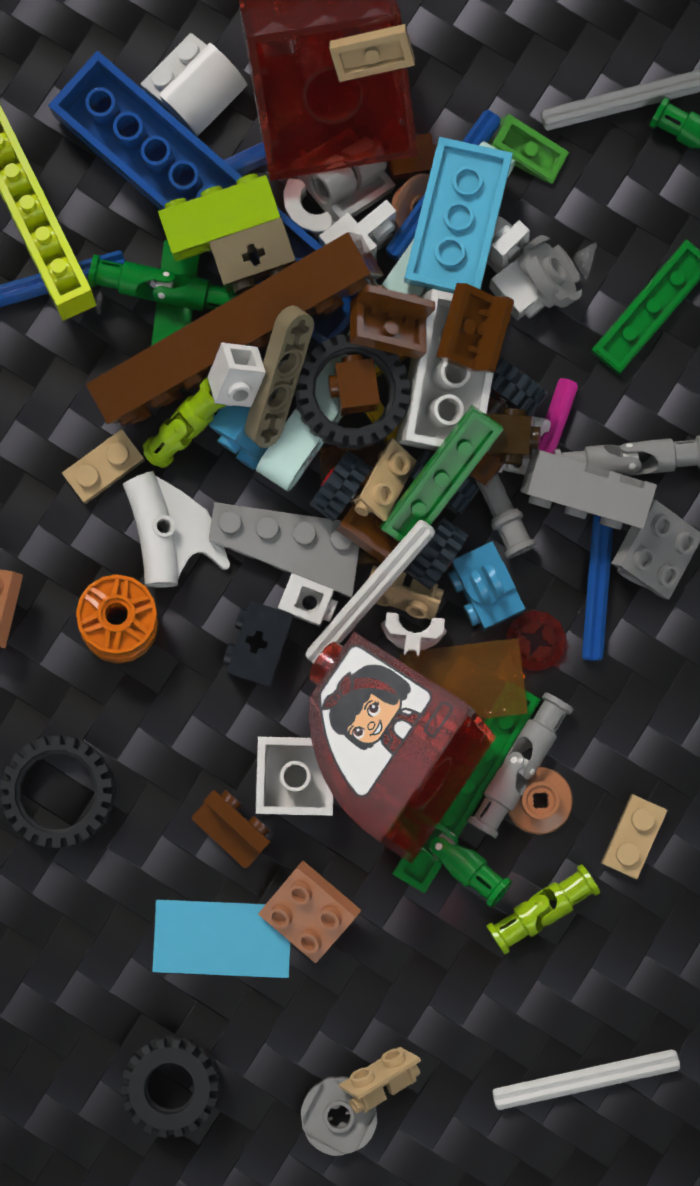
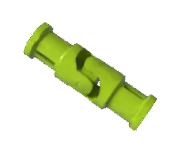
(185, 423)
(537, 912)

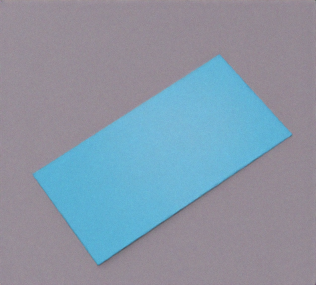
(217, 940)

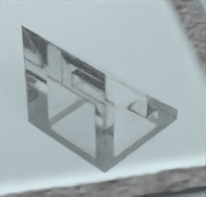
(584, 259)

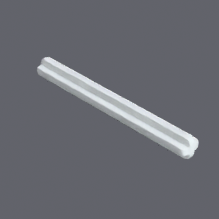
(373, 588)
(586, 1079)

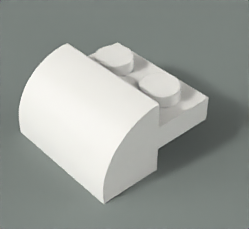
(194, 83)
(374, 228)

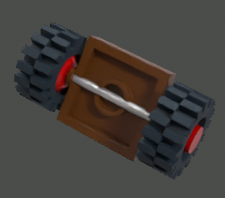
(512, 389)
(366, 532)

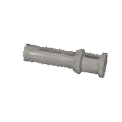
(506, 519)

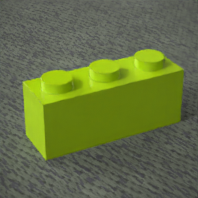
(217, 214)

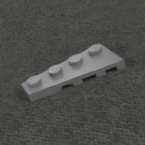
(289, 543)

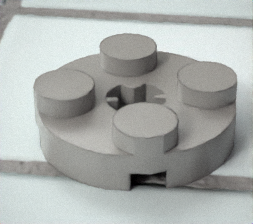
(550, 272)
(323, 1134)

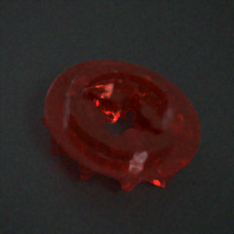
(552, 633)

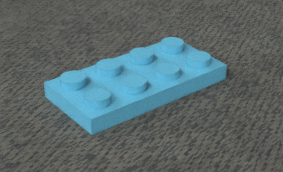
(458, 216)

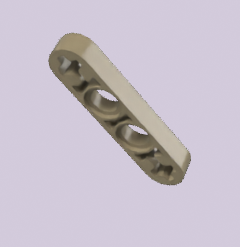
(289, 335)

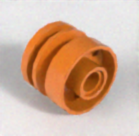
(111, 597)

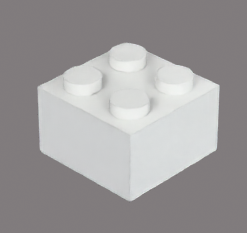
(290, 778)

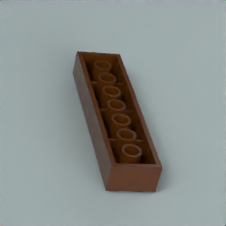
(187, 355)

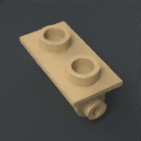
(385, 481)
(415, 600)
(394, 1069)

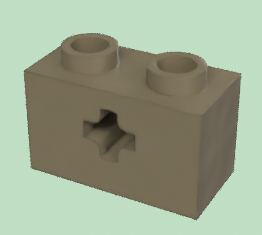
(233, 256)

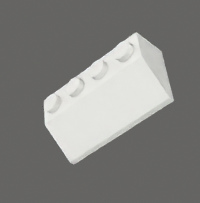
(439, 389)

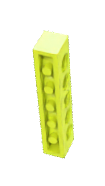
(40, 228)

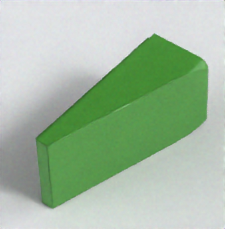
(529, 148)

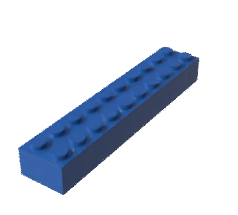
(161, 155)

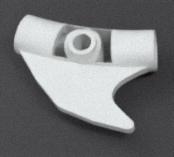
(184, 527)

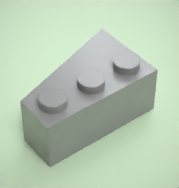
(587, 490)

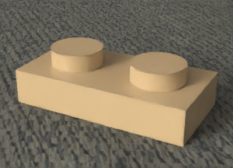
(372, 53)
(103, 466)
(634, 836)

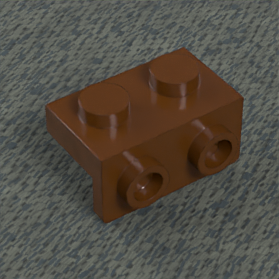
(390, 321)
(475, 329)
(230, 829)

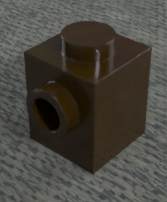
(516, 439)

